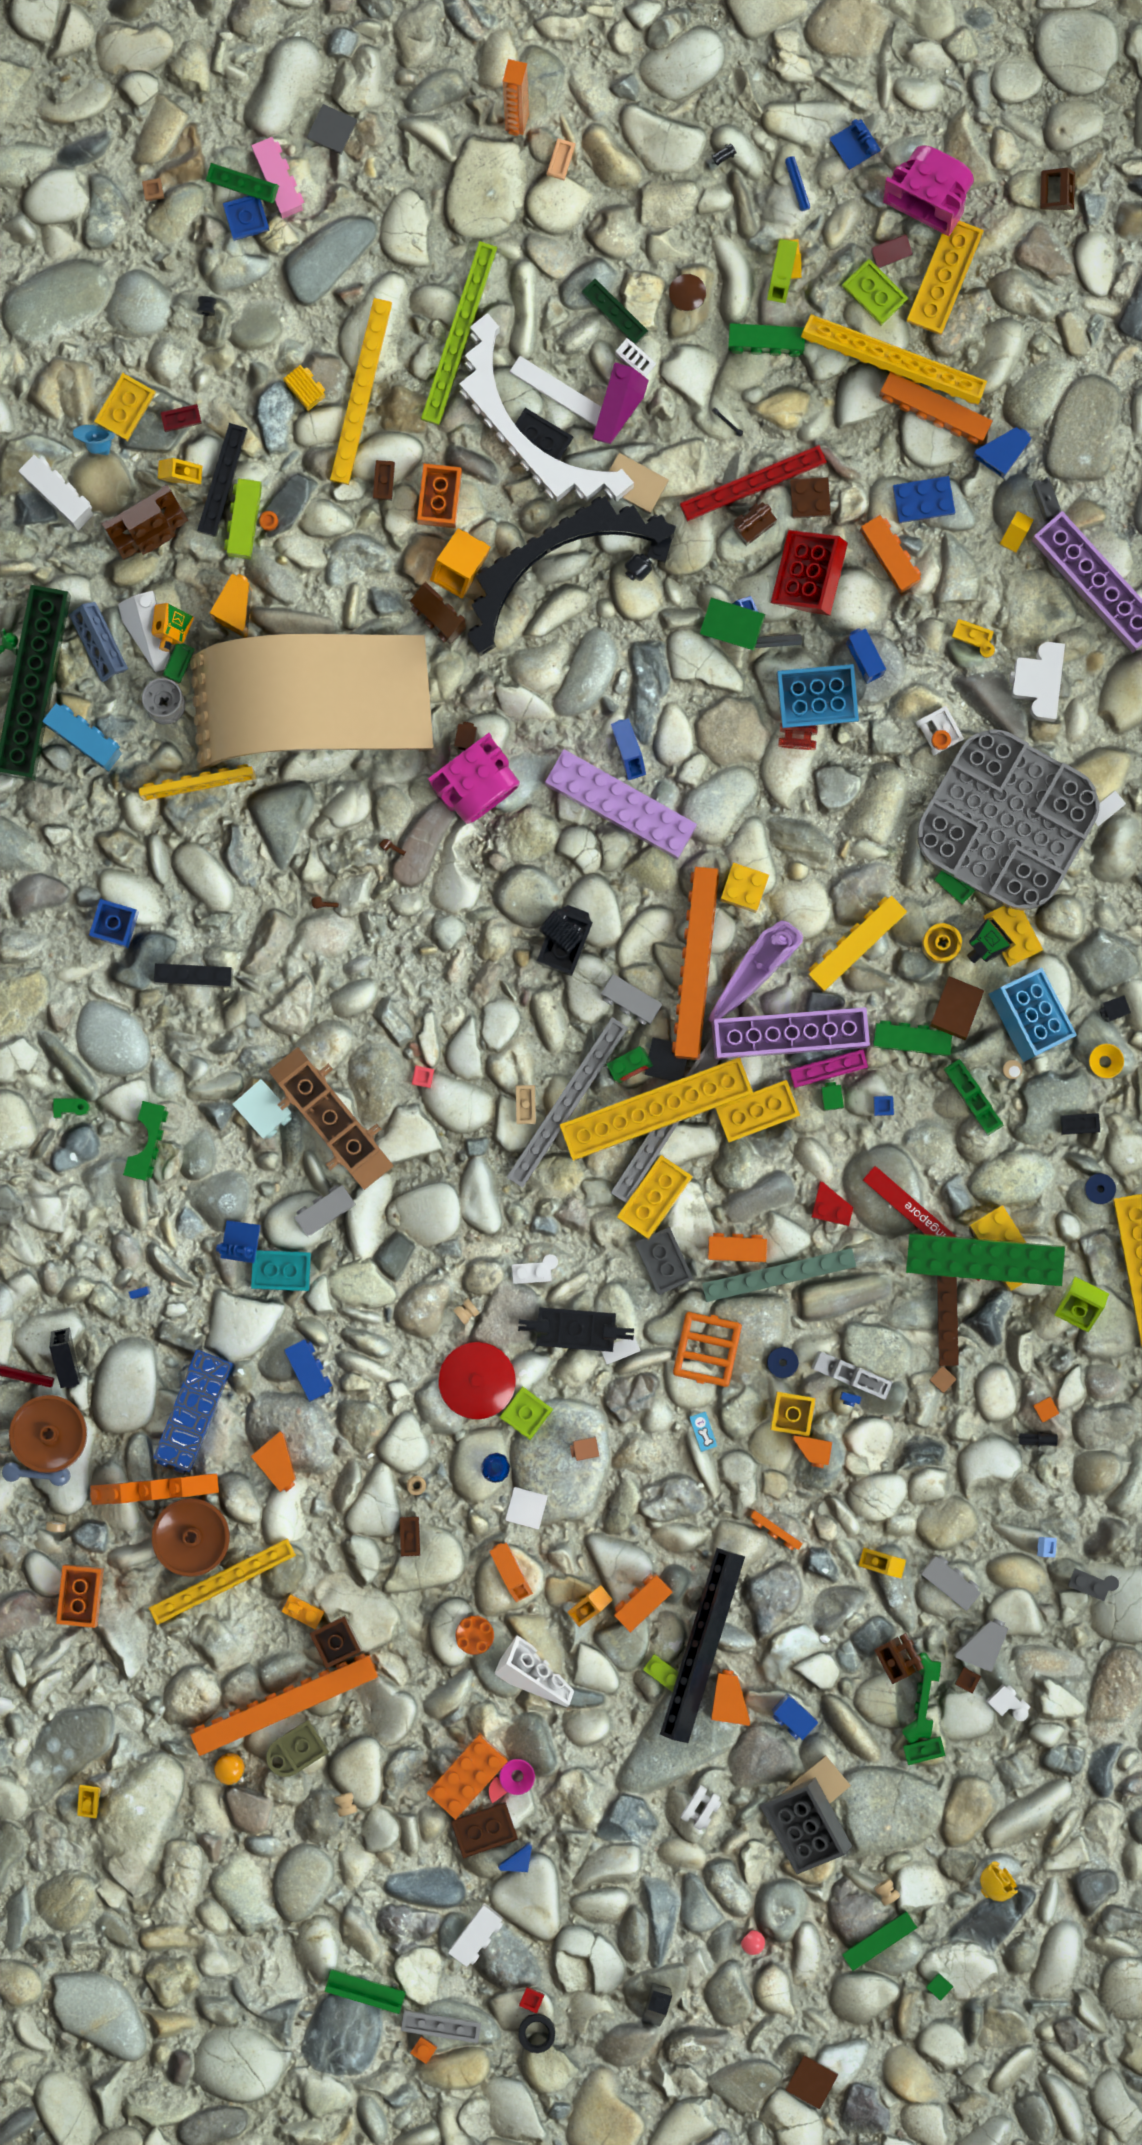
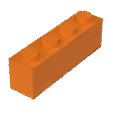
(890, 554)

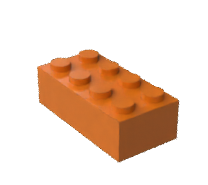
(467, 1776)

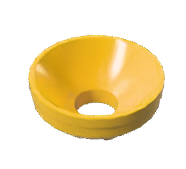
(1116, 1060)

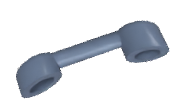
(13, 1471)

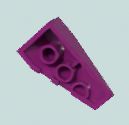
(622, 397)

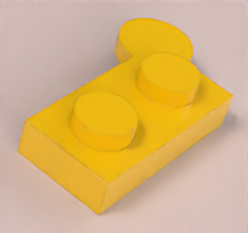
(975, 636)

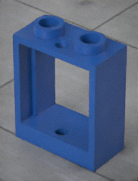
(865, 655)

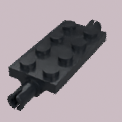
(576, 1329)

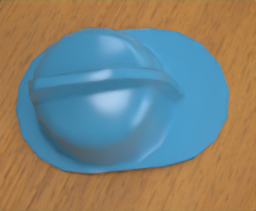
(95, 438)

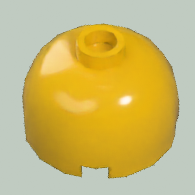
(997, 1883)

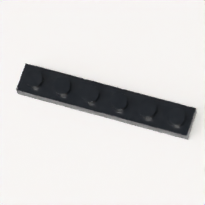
(222, 480)

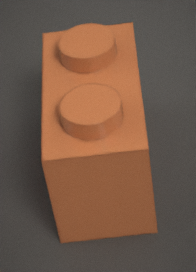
(584, 1448)

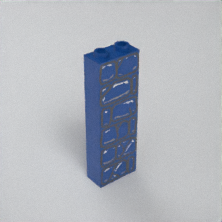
(193, 1411)

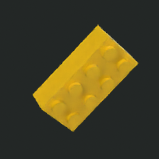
(997, 1226)

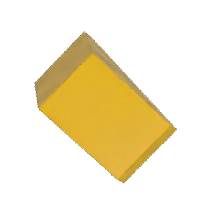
(1016, 531)

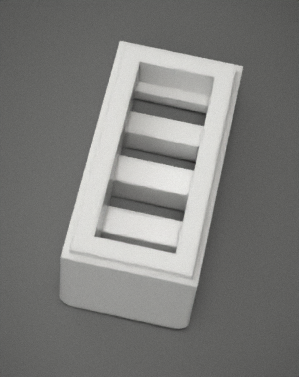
(639, 353)

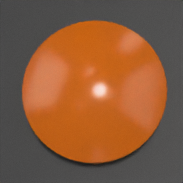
(474, 1635)

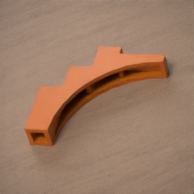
(154, 1489)

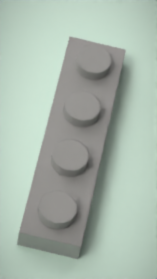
(441, 2026)

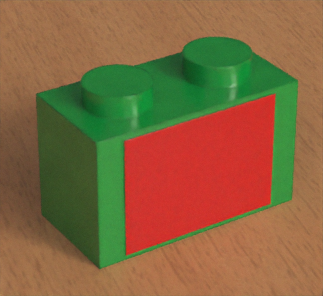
(629, 1064)

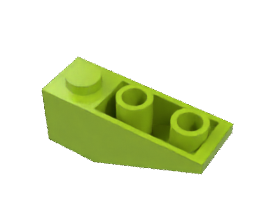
(782, 271)

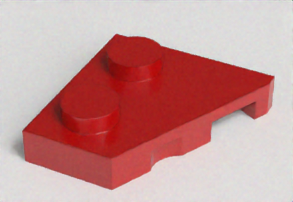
(831, 1206)

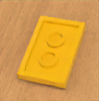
(125, 407)
(1020, 931)

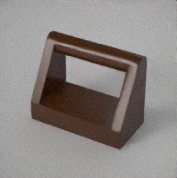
(1067, 189)

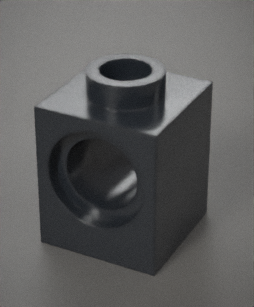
(1114, 1009)

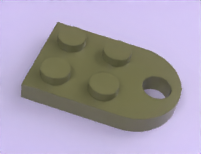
(297, 1749)

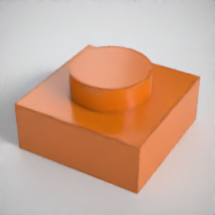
(423, 2049)

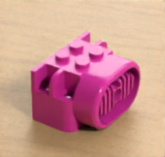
(930, 188)
(475, 780)

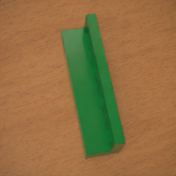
(365, 1991)

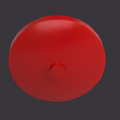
(477, 1380)

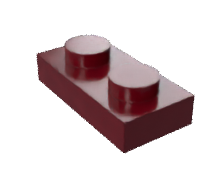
(181, 418)

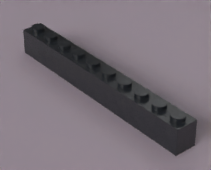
(702, 1645)

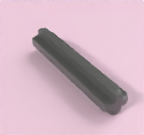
(777, 641)

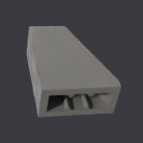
(984, 1645)

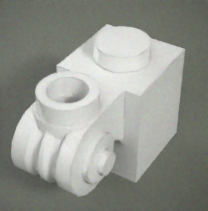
(1005, 1699)

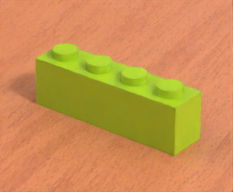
(244, 518)

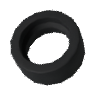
(551, 2036)

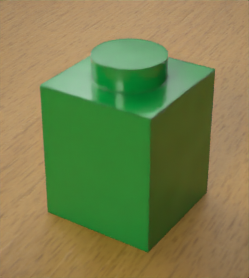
(832, 1096)

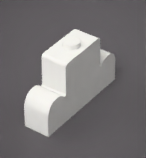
(1040, 680)

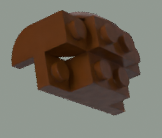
(146, 524)

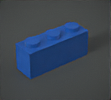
(308, 1369)

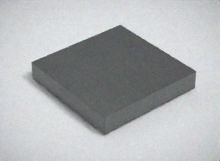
(332, 129)

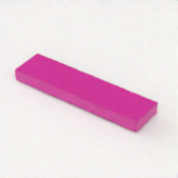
(828, 1068)

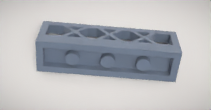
(100, 638)

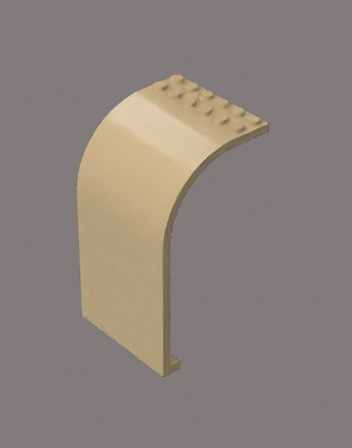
(311, 695)

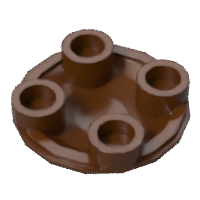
(687, 292)

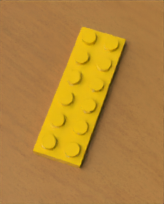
(944, 277)
(203, 781)

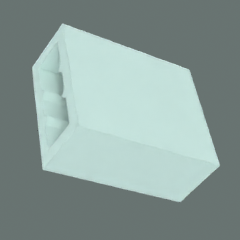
(261, 1109)

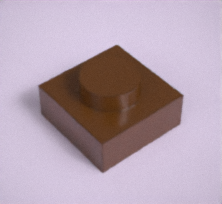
(967, 1680)

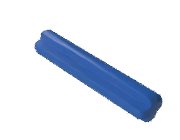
(797, 183)

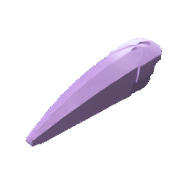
(760, 962)

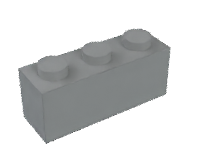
(631, 1000)
(324, 1210)
(951, 1582)

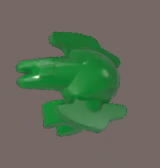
(9, 642)

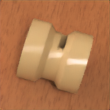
(466, 1311)
(345, 1802)
(887, 1892)

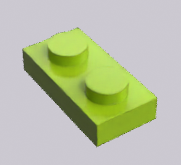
(661, 1672)

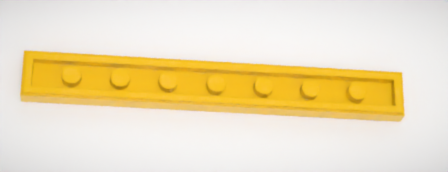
(222, 1581)

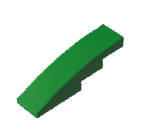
(973, 1097)

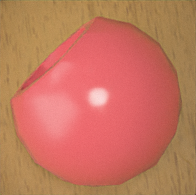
(753, 1943)

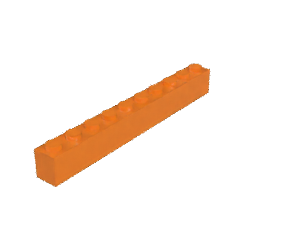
(697, 963)
(284, 1705)

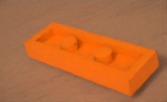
(775, 1531)

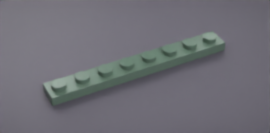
(779, 1275)

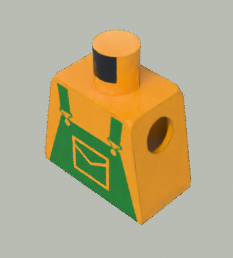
(170, 625)

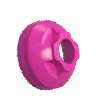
(517, 1787)

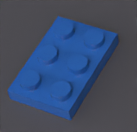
(924, 499)

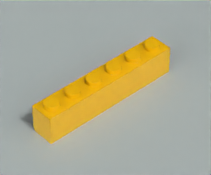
(857, 943)

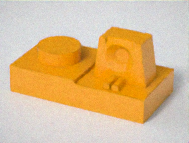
(302, 1611)

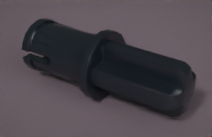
(1038, 1439)

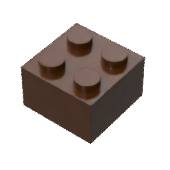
(335, 1641)

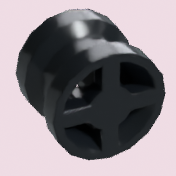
(206, 306)

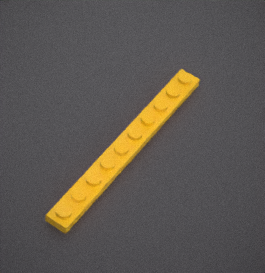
(361, 391)

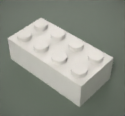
(55, 491)

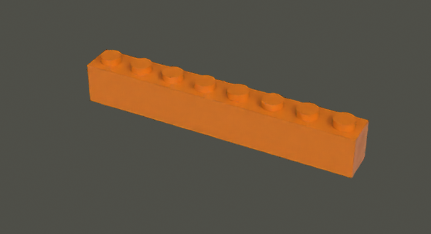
(515, 97)

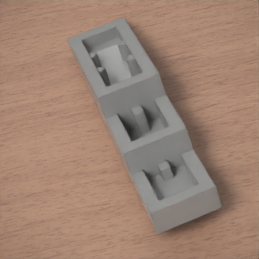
(851, 1375)

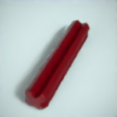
(26, 1376)

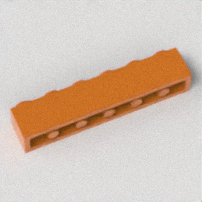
(935, 408)

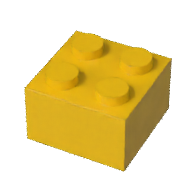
(744, 887)
(792, 1414)

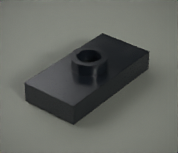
(1080, 1124)

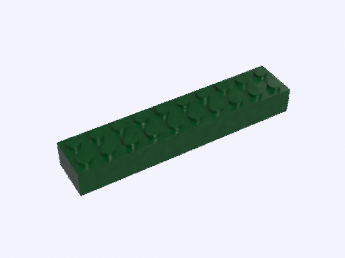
(33, 681)

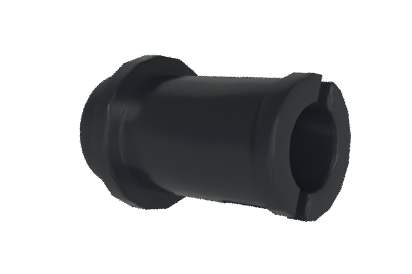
(725, 153)

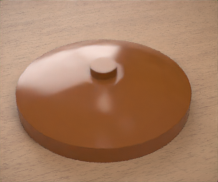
(48, 1434)
(190, 1537)

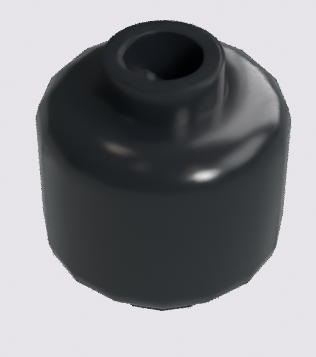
(638, 567)

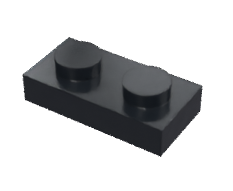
(660, 553)

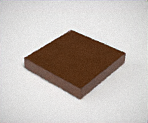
(811, 2082)

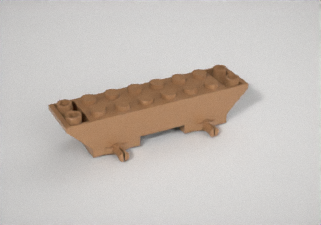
(330, 1118)

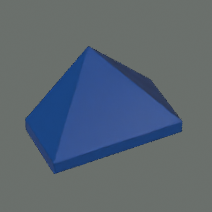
(518, 1861)

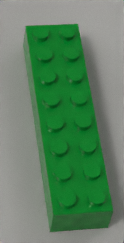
(985, 1259)

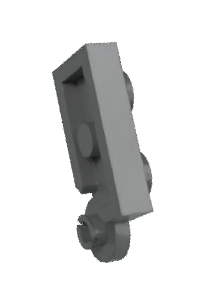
(1092, 1585)

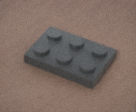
(664, 1261)

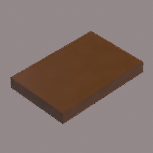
(957, 1008)
(484, 1830)

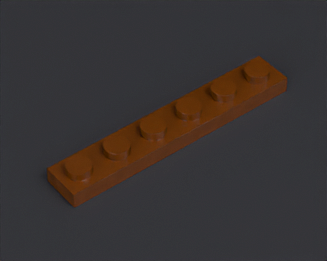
(947, 1321)

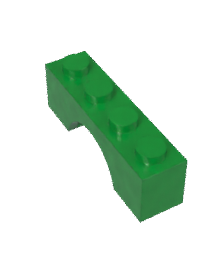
(140, 1165)

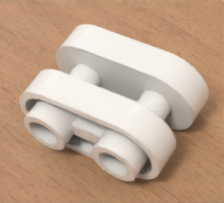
(711, 1804)

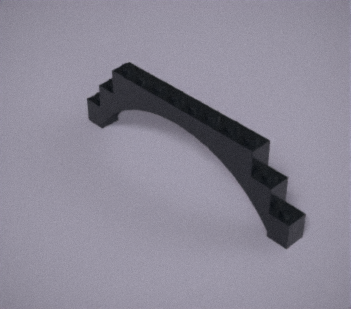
(587, 522)

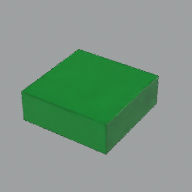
(939, 1986)

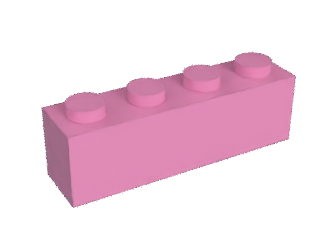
(275, 171)

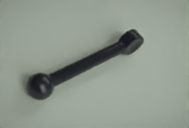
(739, 432)

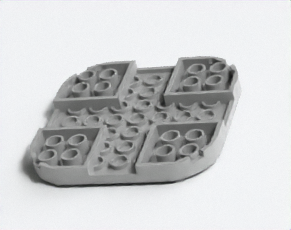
(1008, 820)

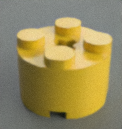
(946, 933)

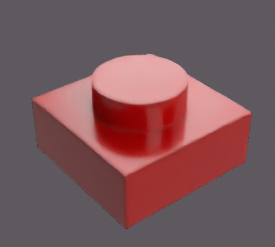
(531, 2000)

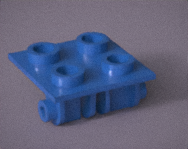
(855, 144)
(239, 1242)

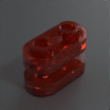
(795, 743)

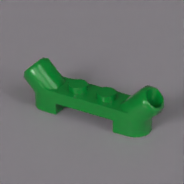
(922, 1726)

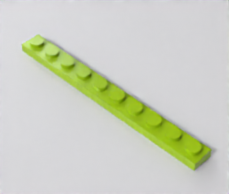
(459, 333)

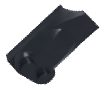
(555, 958)

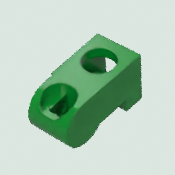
(69, 1105)

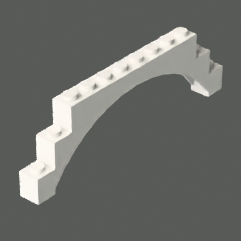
(553, 474)

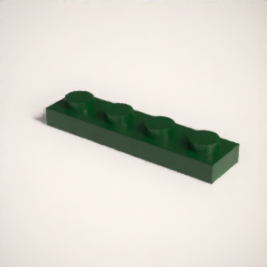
(614, 311)

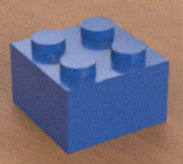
(114, 923)
(795, 1716)

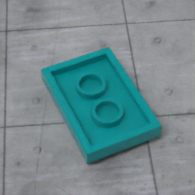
(281, 1270)

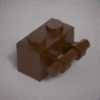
(754, 523)
(895, 1659)

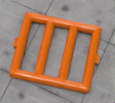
(682, 1353)

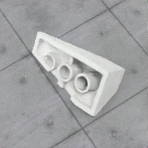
(138, 618)
(527, 1671)

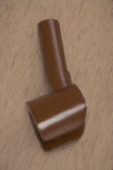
(386, 844)
(317, 903)

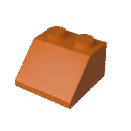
(814, 1450)

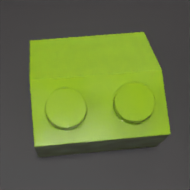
(1082, 1304)

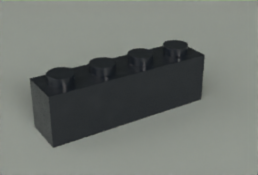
(193, 975)

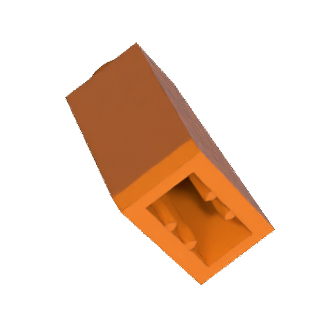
(276, 1462)
(510, 1572)
(729, 1700)

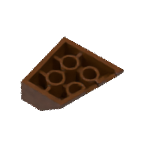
(437, 614)

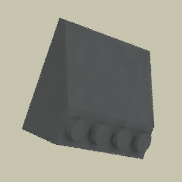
(806, 1826)

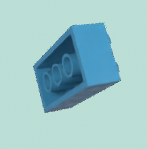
(85, 739)

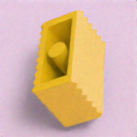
(304, 387)

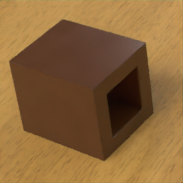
(465, 736)

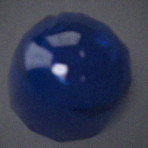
(495, 1467)

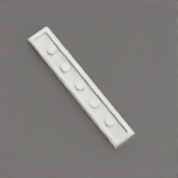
(556, 390)

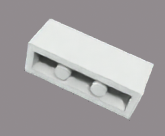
(476, 1935)

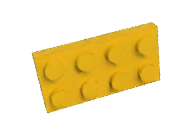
(757, 1111)
(654, 1197)

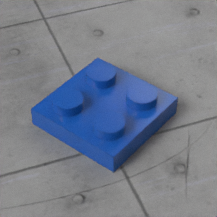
(245, 217)

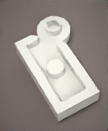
(534, 1271)

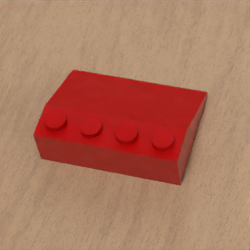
(809, 572)

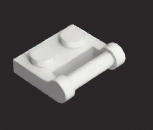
(942, 721)

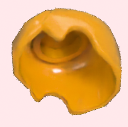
(229, 1768)

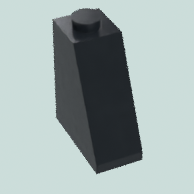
(64, 1358)
(657, 2004)

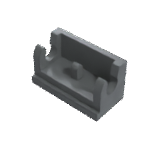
(1046, 498)

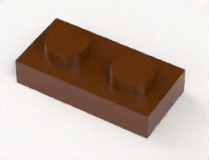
(384, 480)
(410, 1536)

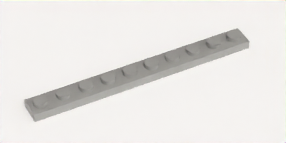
(567, 1102)
(656, 1139)

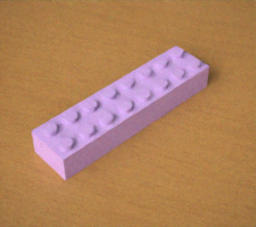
(1093, 578)
(620, 804)
(790, 1033)

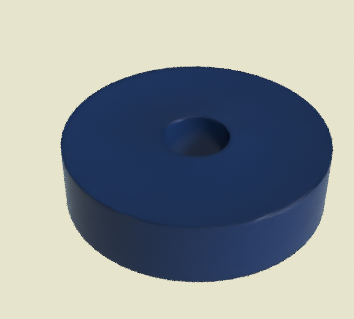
(1091, 1189)
(782, 1371)

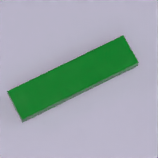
(242, 183)
(879, 1940)

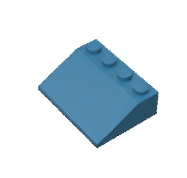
(817, 696)
(1032, 1014)

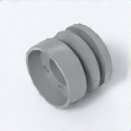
(159, 691)

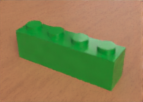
(766, 339)
(911, 1039)

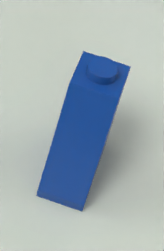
(1003, 451)
(628, 749)

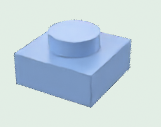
(1046, 1547)

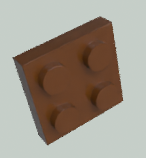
(810, 497)

